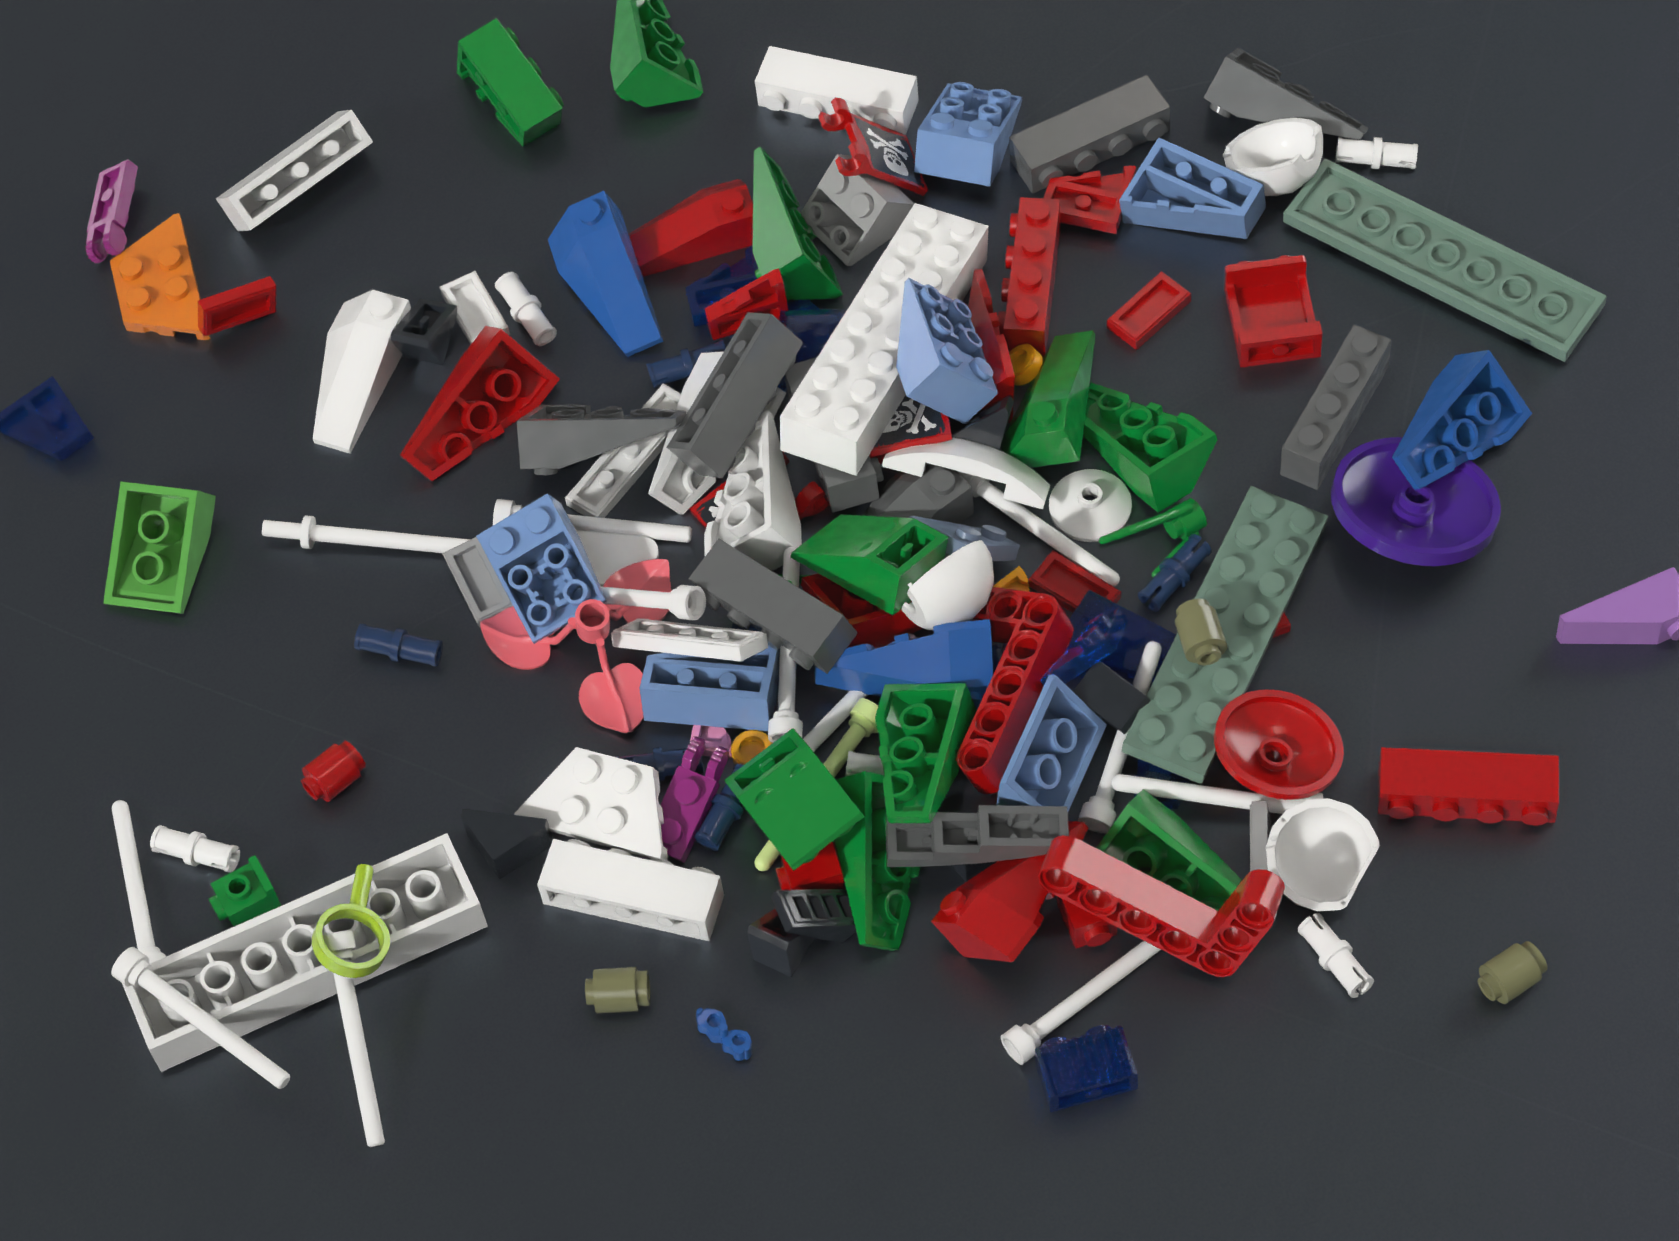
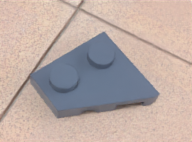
(961, 535)

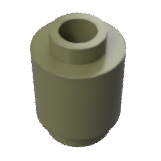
(1200, 632)
(1512, 972)
(618, 989)

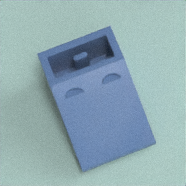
(966, 133)
(942, 354)
(541, 565)

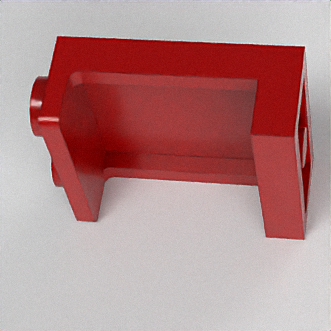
(1272, 311)

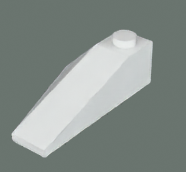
(356, 366)
(673, 480)
(757, 502)

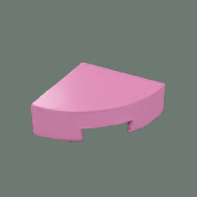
(713, 737)

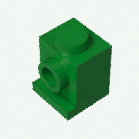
(243, 894)

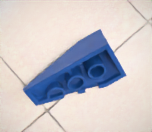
(603, 271)
(1460, 417)
(951, 655)

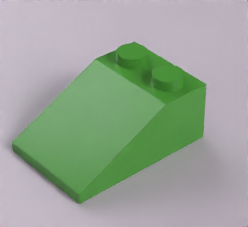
(157, 546)

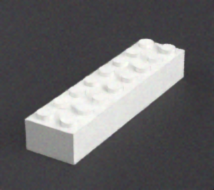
(855, 377)
(269, 963)

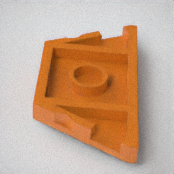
(158, 282)

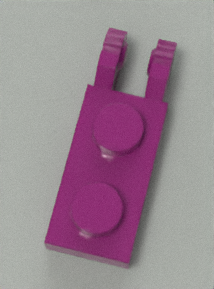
(110, 211)
(690, 798)

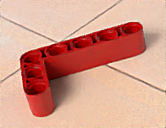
(1036, 638)
(1160, 914)

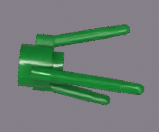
(1178, 521)

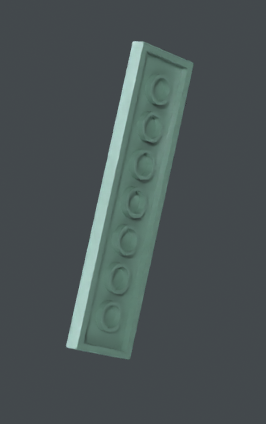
(1445, 259)
(1250, 591)

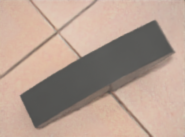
(976, 838)

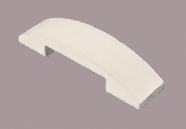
(977, 459)

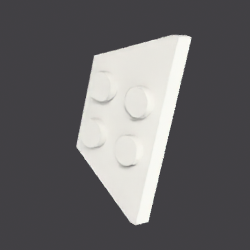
(602, 803)

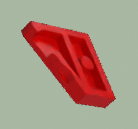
(1091, 198)
(760, 296)

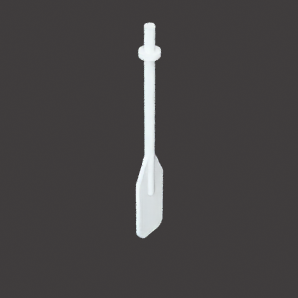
(605, 550)

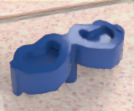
(715, 1027)

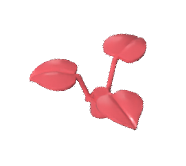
(607, 696)

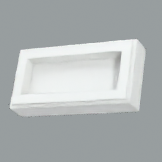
(473, 304)

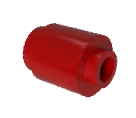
(332, 771)

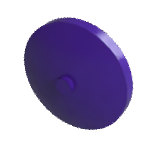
(1420, 526)

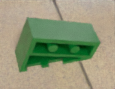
(509, 81)

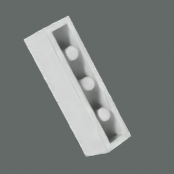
(810, 82)
(294, 170)
(631, 889)

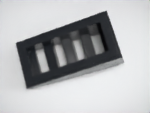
(824, 913)

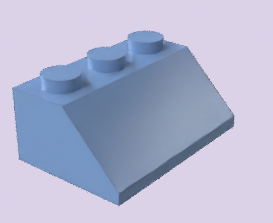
(1052, 750)

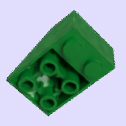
(874, 556)
(794, 799)

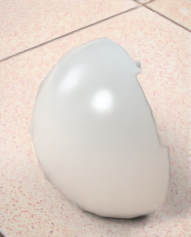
(1277, 154)
(952, 588)
(1321, 852)

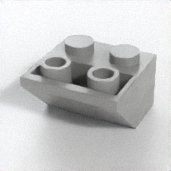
(855, 212)

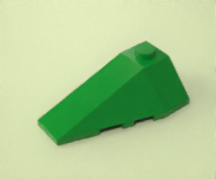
(649, 58)
(784, 237)
(1053, 410)
(1148, 448)
(920, 744)
(1167, 849)

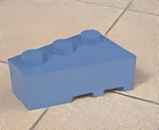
(1191, 194)
(711, 690)

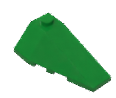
(873, 889)

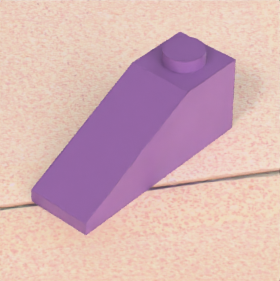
(1633, 615)

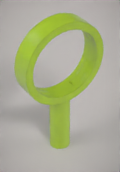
(358, 911)

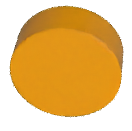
(1025, 363)
(748, 745)

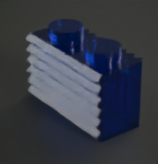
(1086, 1067)

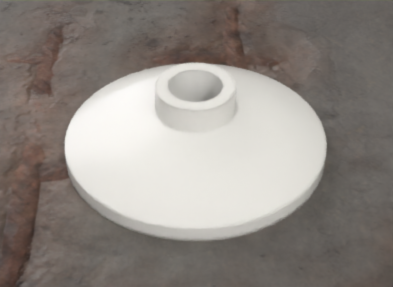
(1094, 518)

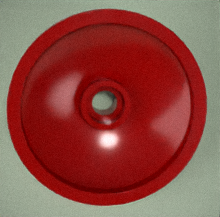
(1278, 744)

